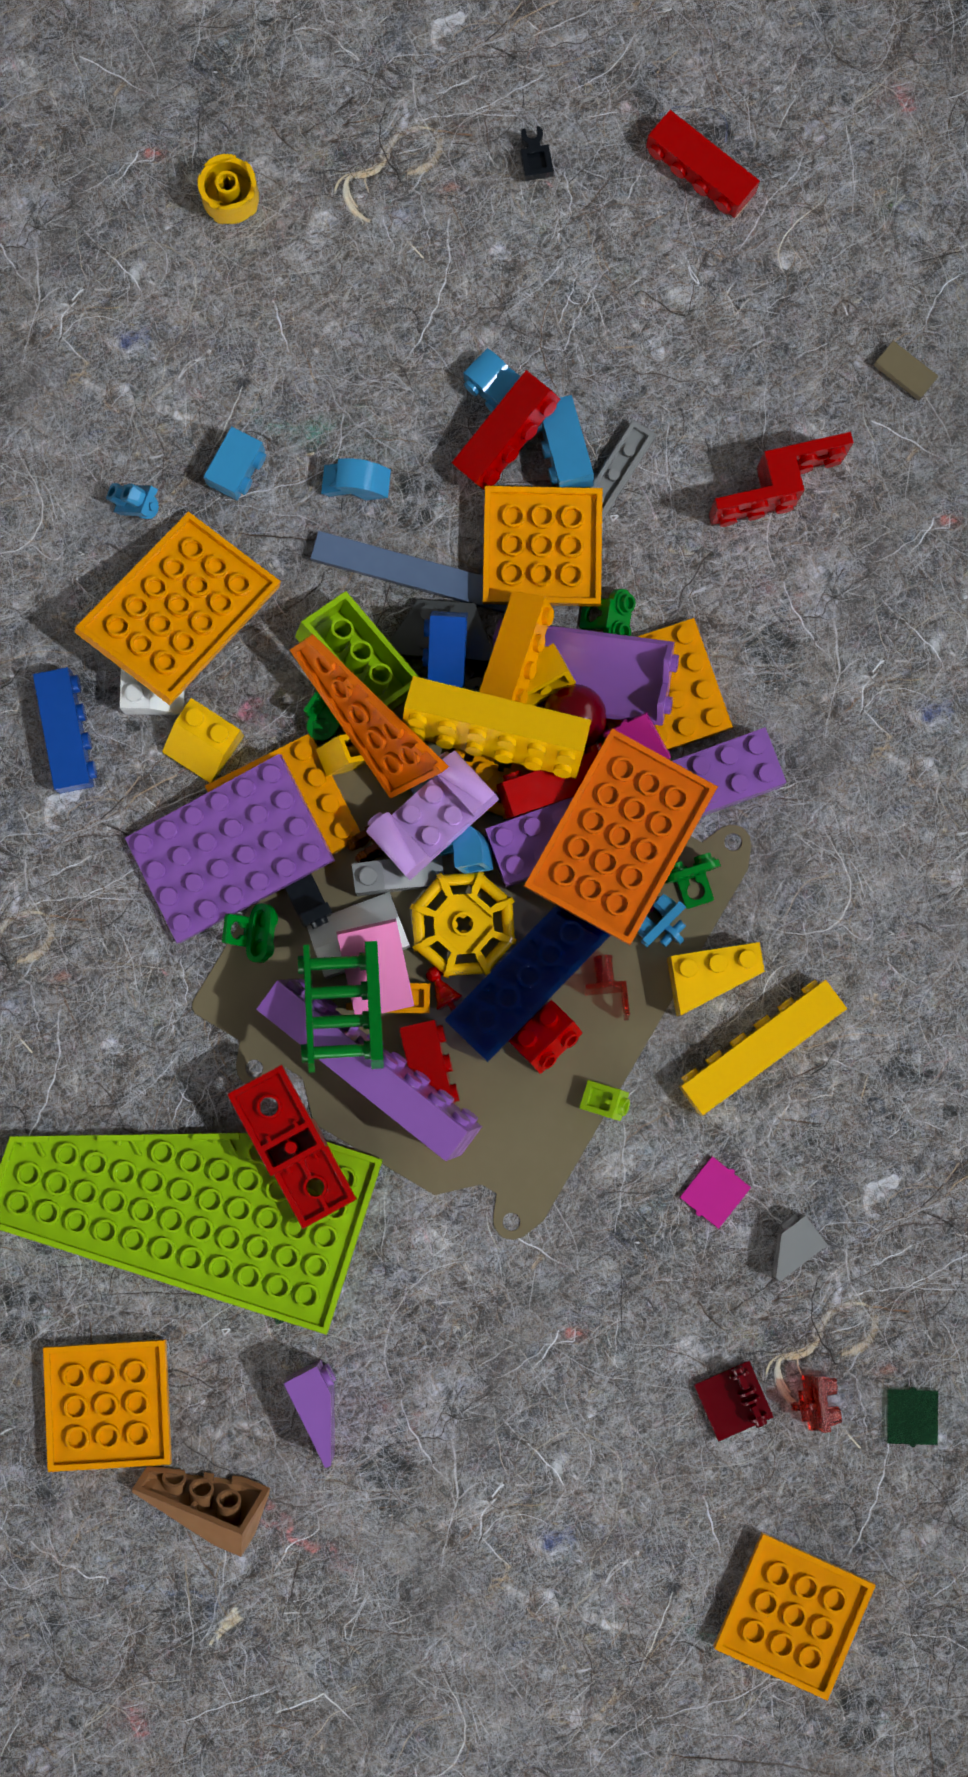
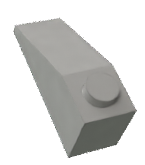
(385, 877)

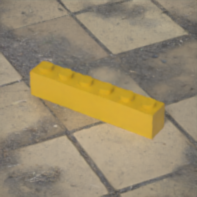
(762, 1047)

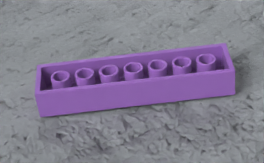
(394, 1089)

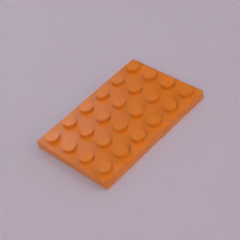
(620, 836)

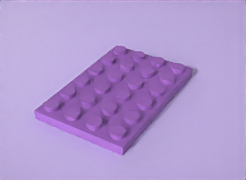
(229, 848)

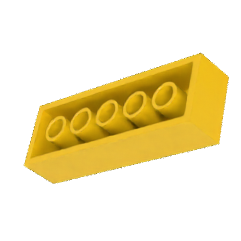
(496, 727)

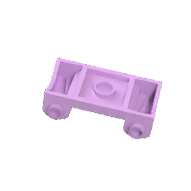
(432, 816)

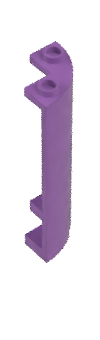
(623, 670)

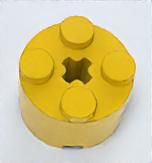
(228, 205)

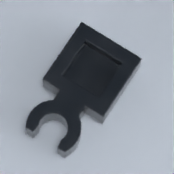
(535, 157)

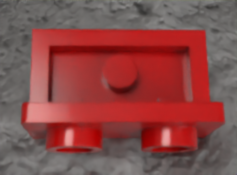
(546, 1037)

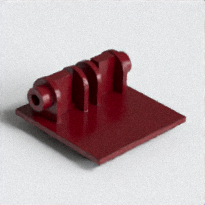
(734, 1401)

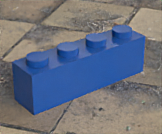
(446, 647)
(64, 731)

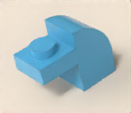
(356, 477)
(471, 852)

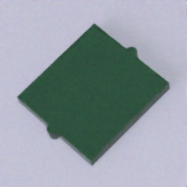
(912, 1416)

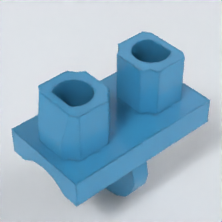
(134, 500)
(669, 910)

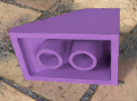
(314, 1400)

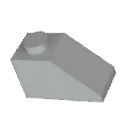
(795, 1245)

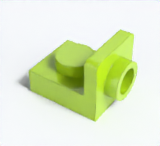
(605, 1100)

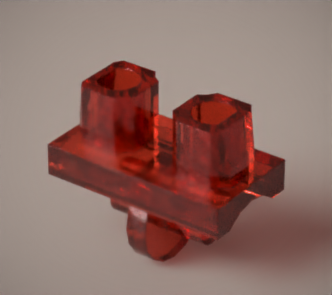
(814, 1403)

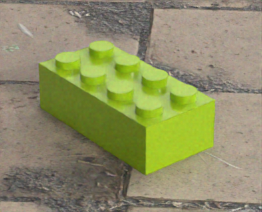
(361, 648)

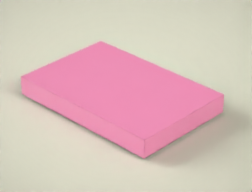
(393, 974)

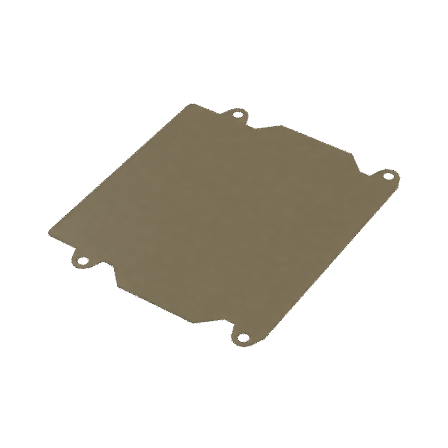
(528, 1118)

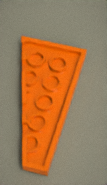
(379, 735)

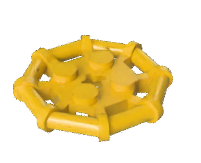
(465, 941)

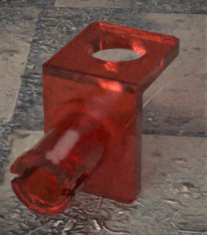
(606, 983)

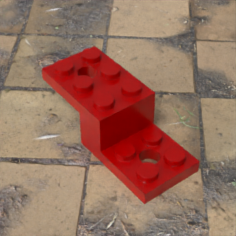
(780, 479)
(292, 1146)

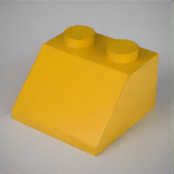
(202, 741)

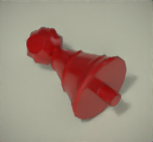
(445, 994)

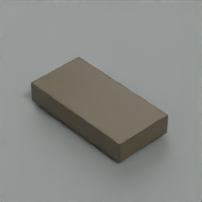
(906, 370)

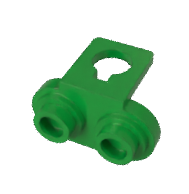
(615, 613)
(321, 721)
(682, 874)
(257, 934)

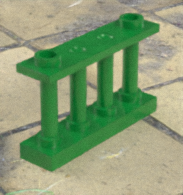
(369, 1019)

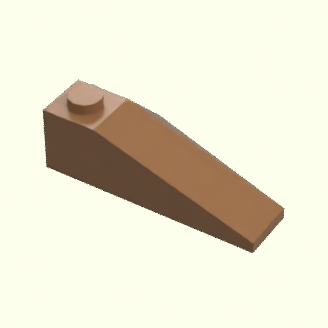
(213, 1507)

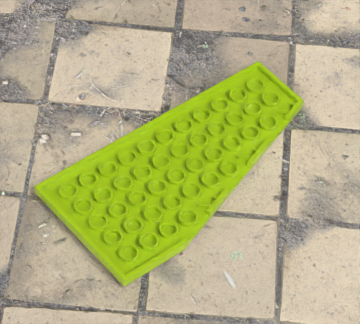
(188, 1215)

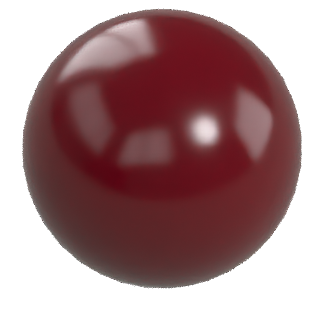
(580, 702)

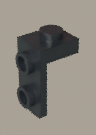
(309, 902)

